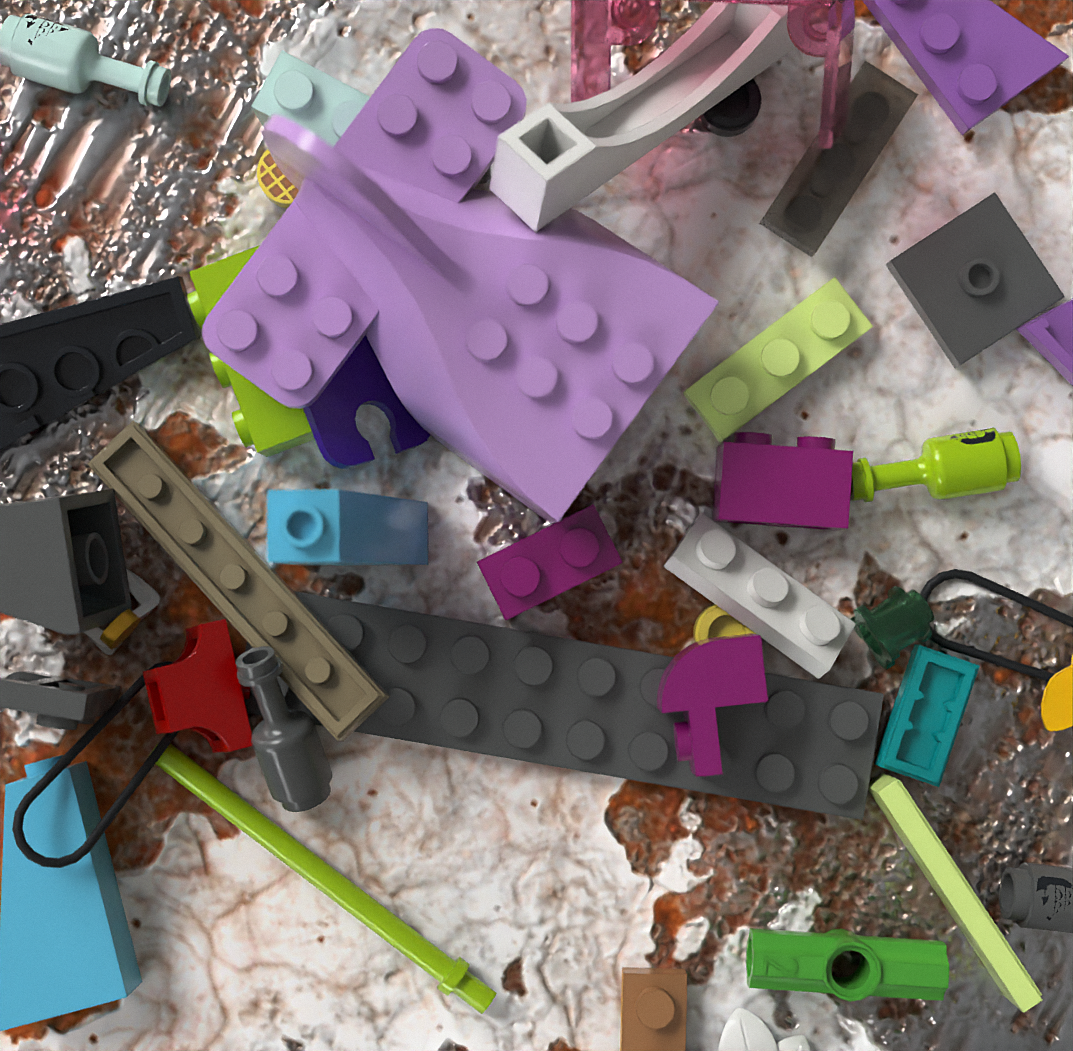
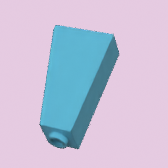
(345, 529)
(64, 926)

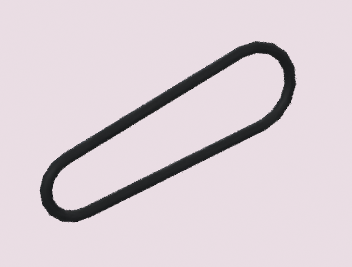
(1006, 592)
(41, 785)

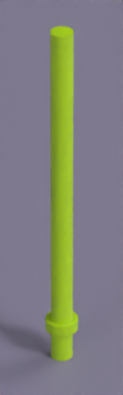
(450, 973)

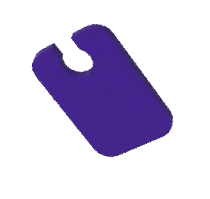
(334, 412)

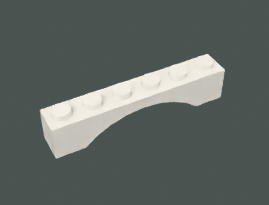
(580, 145)

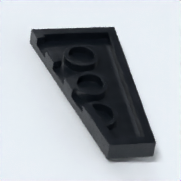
(85, 349)

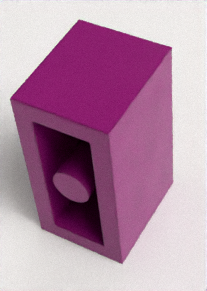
(782, 484)
(549, 562)

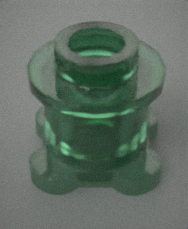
(894, 624)

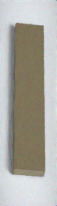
(238, 580)

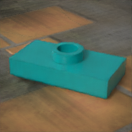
(926, 715)

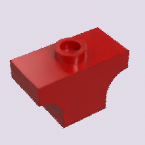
(202, 690)

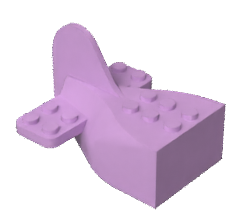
(492, 334)

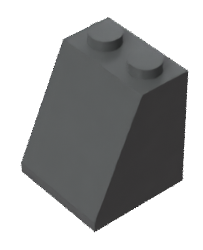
(63, 561)

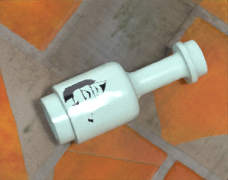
(71, 59)

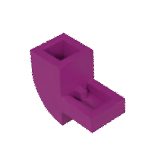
(706, 677)

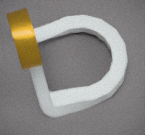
(128, 620)

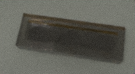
(828, 176)

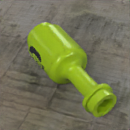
(947, 466)

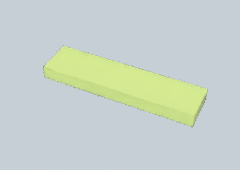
(954, 891)

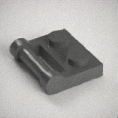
(57, 699)

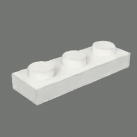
(760, 595)

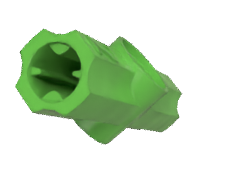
(885, 967)

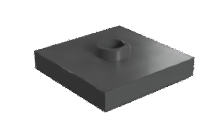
(975, 280)

